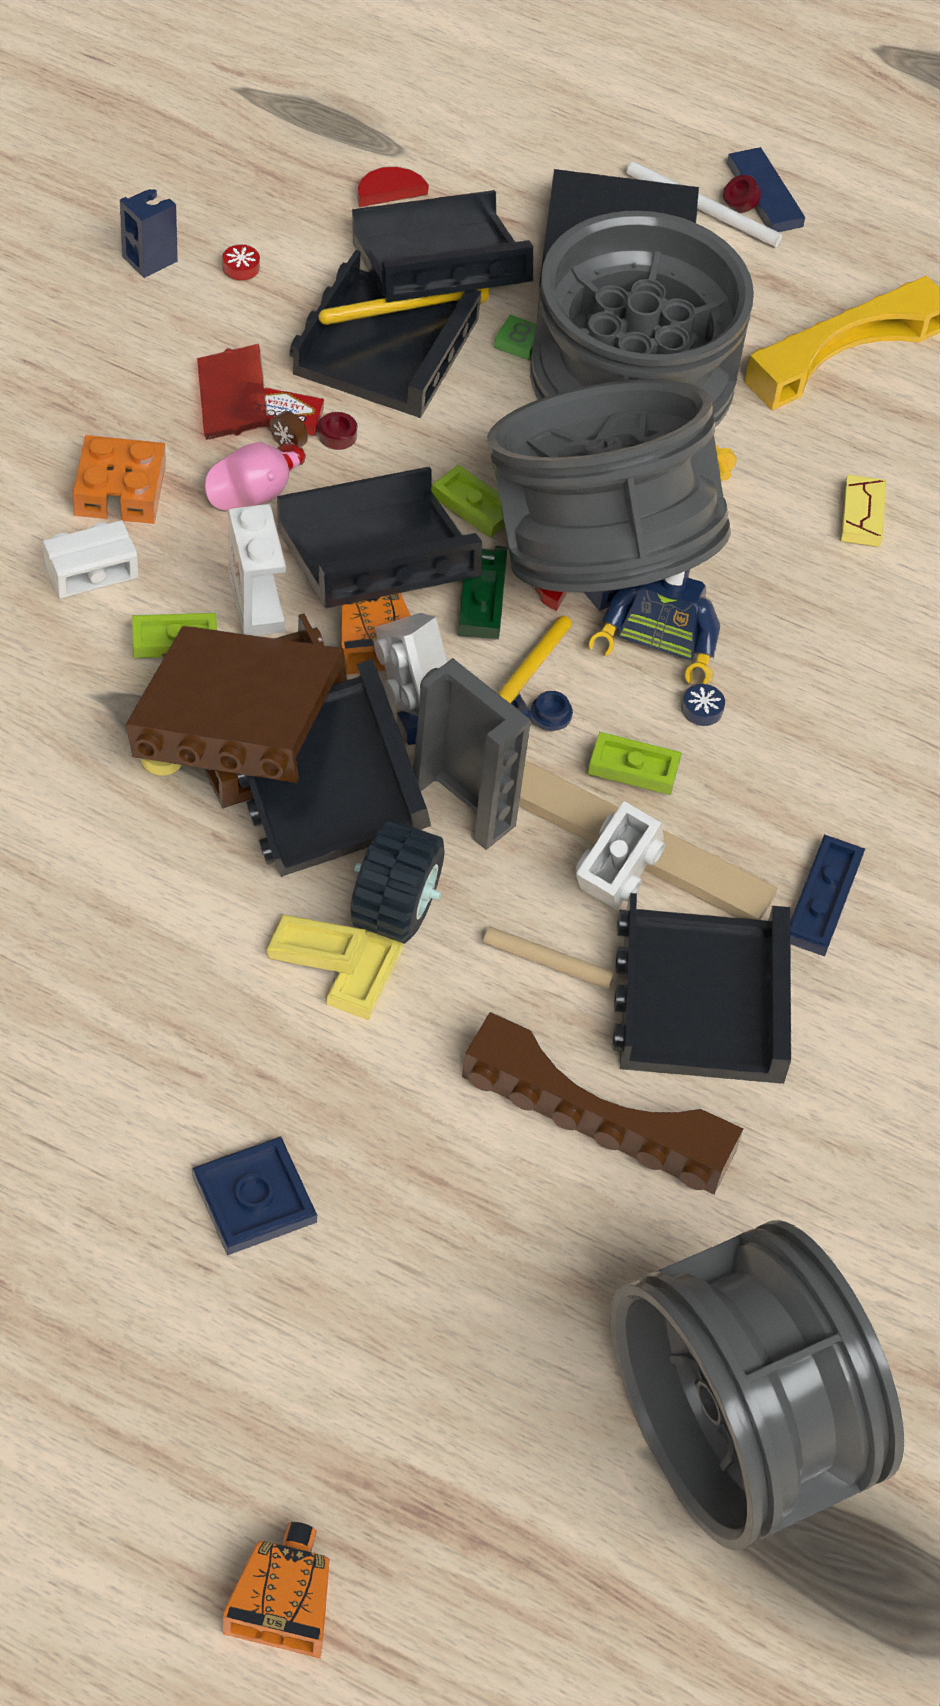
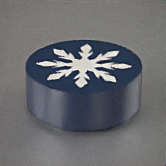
(703, 704)

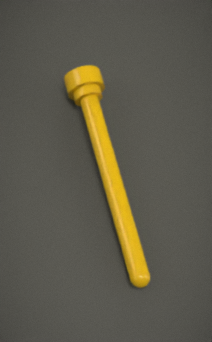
(380, 307)
(535, 658)

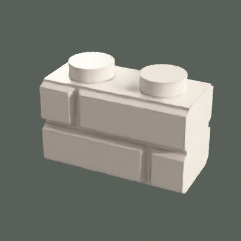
(90, 558)

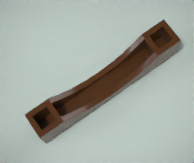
(683, 1144)

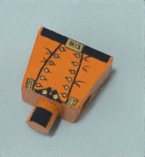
(359, 625)
(282, 1594)

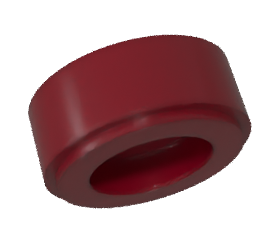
(742, 193)
(337, 430)

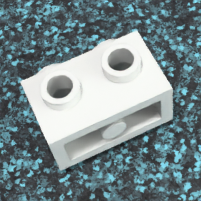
(620, 855)

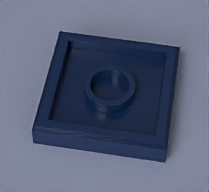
(254, 1195)

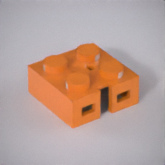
(137, 488)

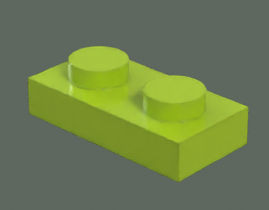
(470, 500)
(157, 632)
(634, 763)

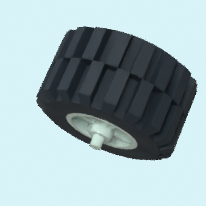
(397, 881)

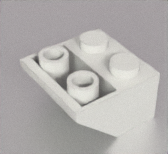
(408, 651)

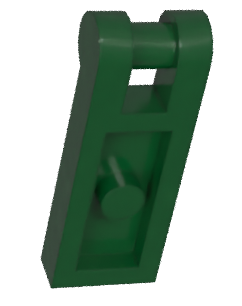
(484, 597)

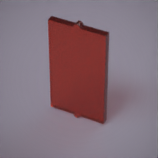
(232, 392)

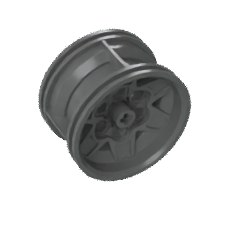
(639, 303)
(610, 485)
(757, 1383)

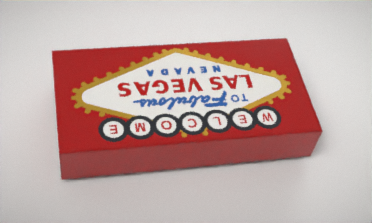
(306, 407)

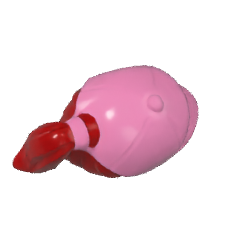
(252, 475)

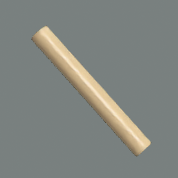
(549, 957)

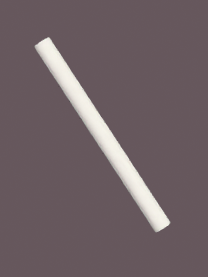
(714, 208)

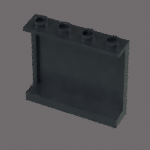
(588, 195)
(439, 246)
(383, 357)
(376, 538)
(348, 783)
(704, 994)

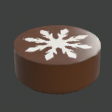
(288, 429)

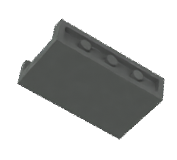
(472, 747)

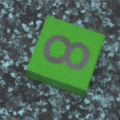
(516, 337)

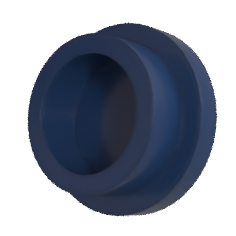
(551, 711)

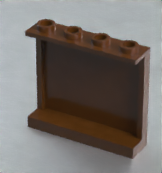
(234, 702)

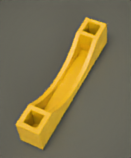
(904, 314)

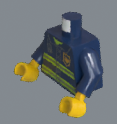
(666, 617)

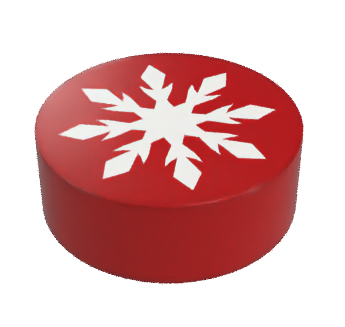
(241, 262)

